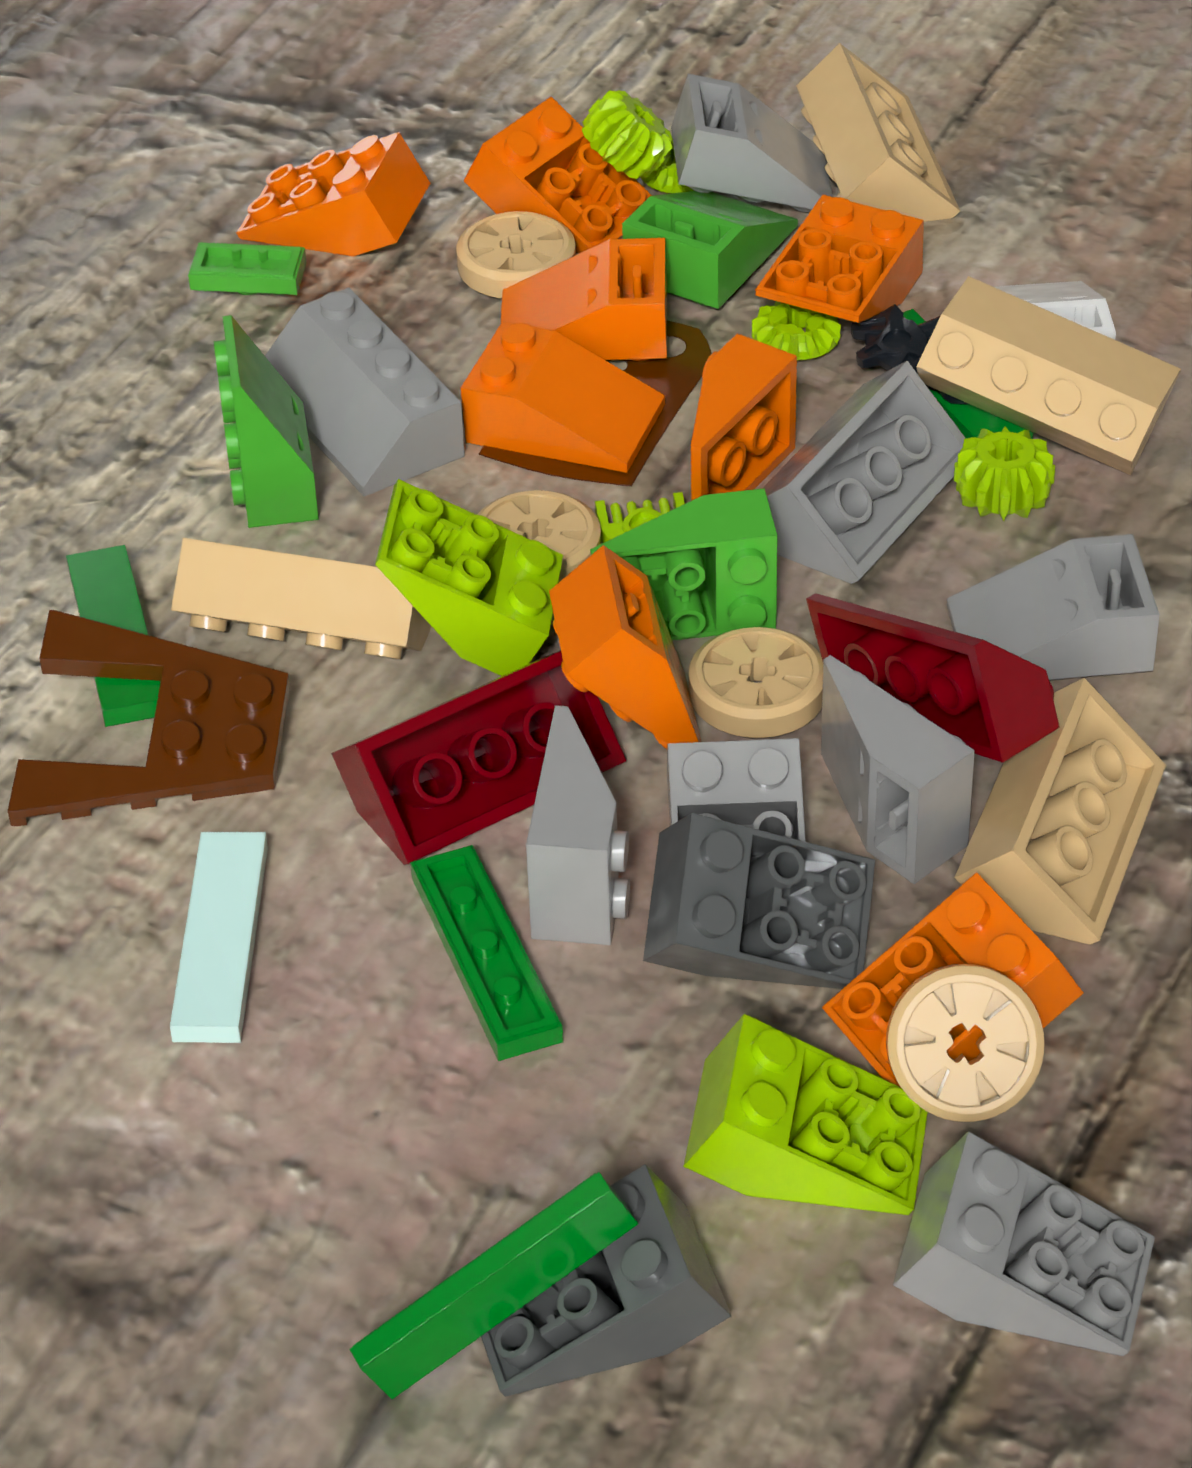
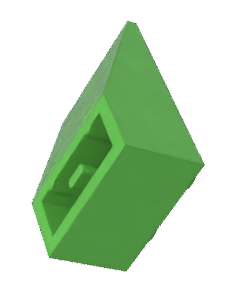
(708, 241)
(267, 435)
(709, 563)

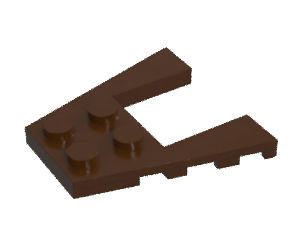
(210, 734)

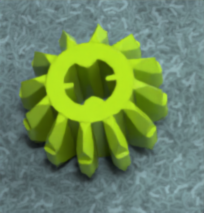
(627, 134)
(1004, 473)

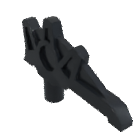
(893, 340)

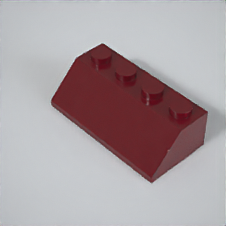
(950, 678)
(468, 759)

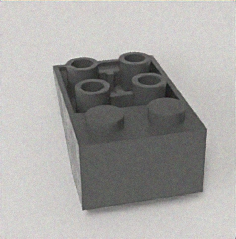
(757, 906)
(619, 1306)

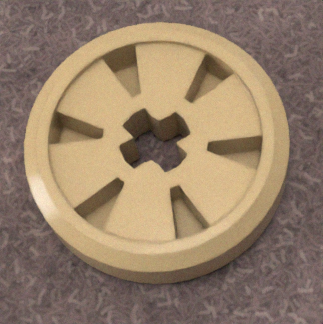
(510, 249)
(551, 519)
(730, 700)
(1009, 1044)

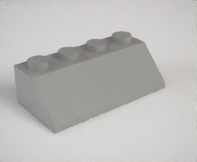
(366, 394)
(864, 476)

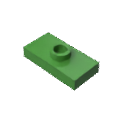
(247, 268)

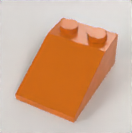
(556, 400)
(743, 417)

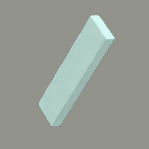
(219, 938)

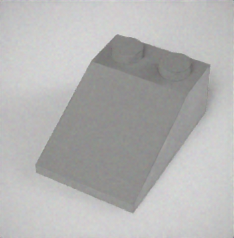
(575, 844)

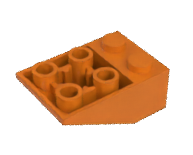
(551, 170)
(340, 199)
(847, 261)
(601, 299)
(621, 646)
(963, 929)

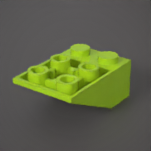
(469, 578)
(803, 1125)

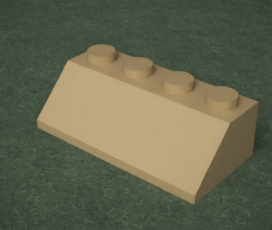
(873, 139)
(1047, 374)
(295, 594)
(1066, 819)

